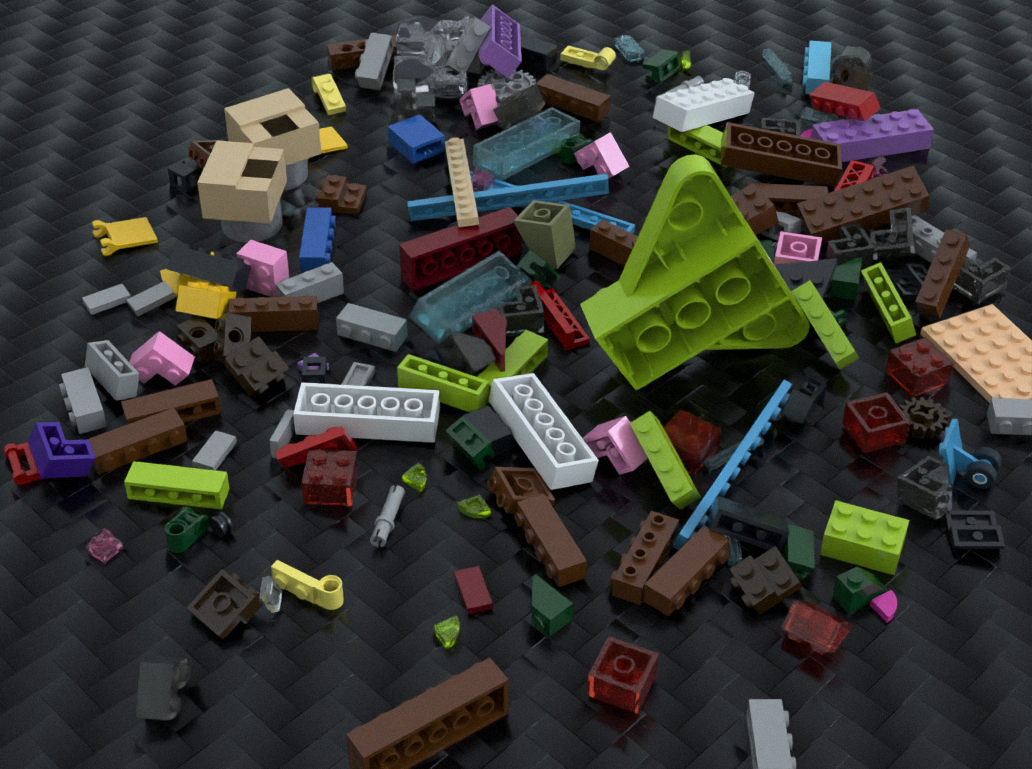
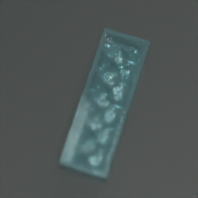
(524, 143)
(470, 293)

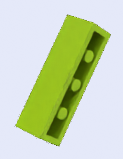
(700, 140)
(888, 303)
(825, 325)
(520, 357)
(454, 387)
(665, 460)
(177, 485)

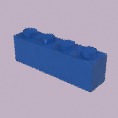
(317, 238)

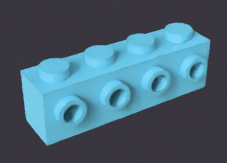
(816, 65)

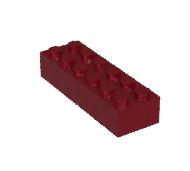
(458, 249)

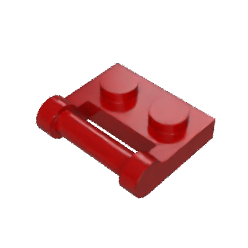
(19, 475)

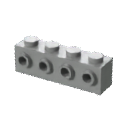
(928, 239)

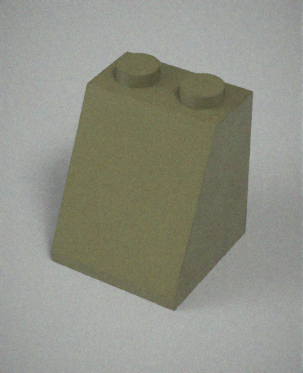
(547, 231)

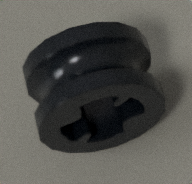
(220, 524)

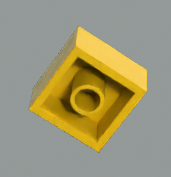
(204, 299)

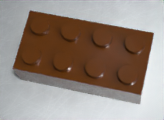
(755, 208)

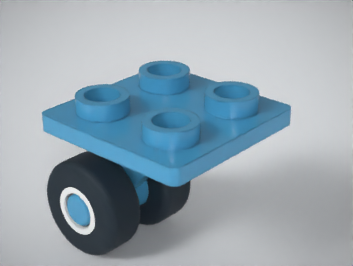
(980, 467)

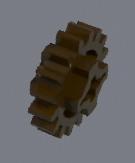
(925, 417)

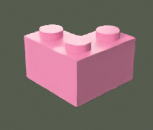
(480, 104)
(604, 156)
(162, 357)
(617, 442)

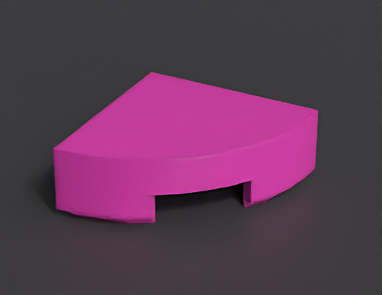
(885, 605)

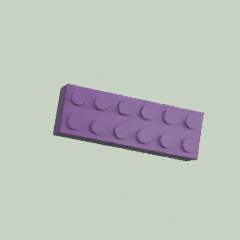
(502, 43)
(877, 135)

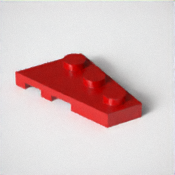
(333, 439)

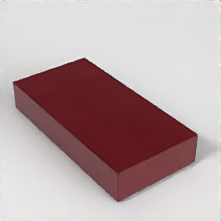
(473, 590)

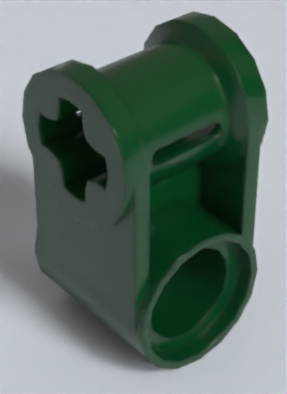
(572, 145)
(185, 530)

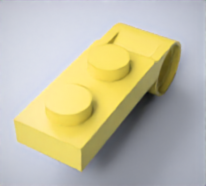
(587, 58)
(329, 94)
(325, 593)

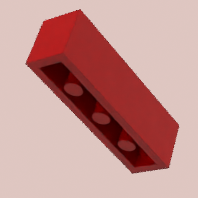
(844, 101)

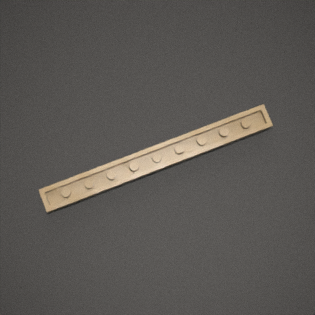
(461, 183)

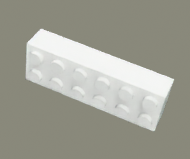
(703, 104)
(368, 411)
(543, 431)

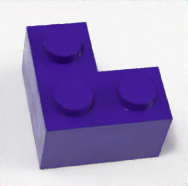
(56, 455)

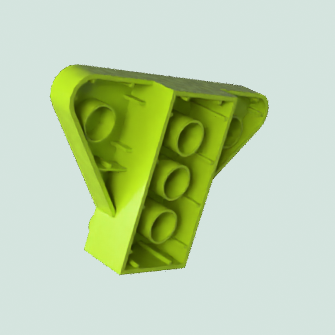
(692, 283)

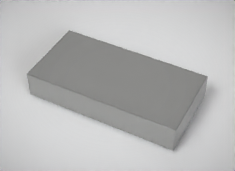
(151, 298)
(106, 299)
(359, 374)
(283, 432)
(214, 451)

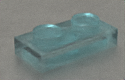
(629, 48)

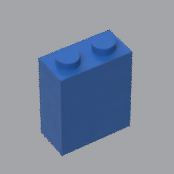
(416, 138)

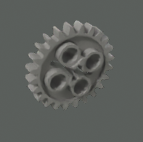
(506, 86)

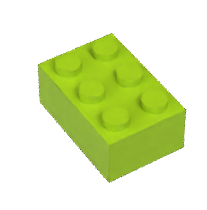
(864, 537)

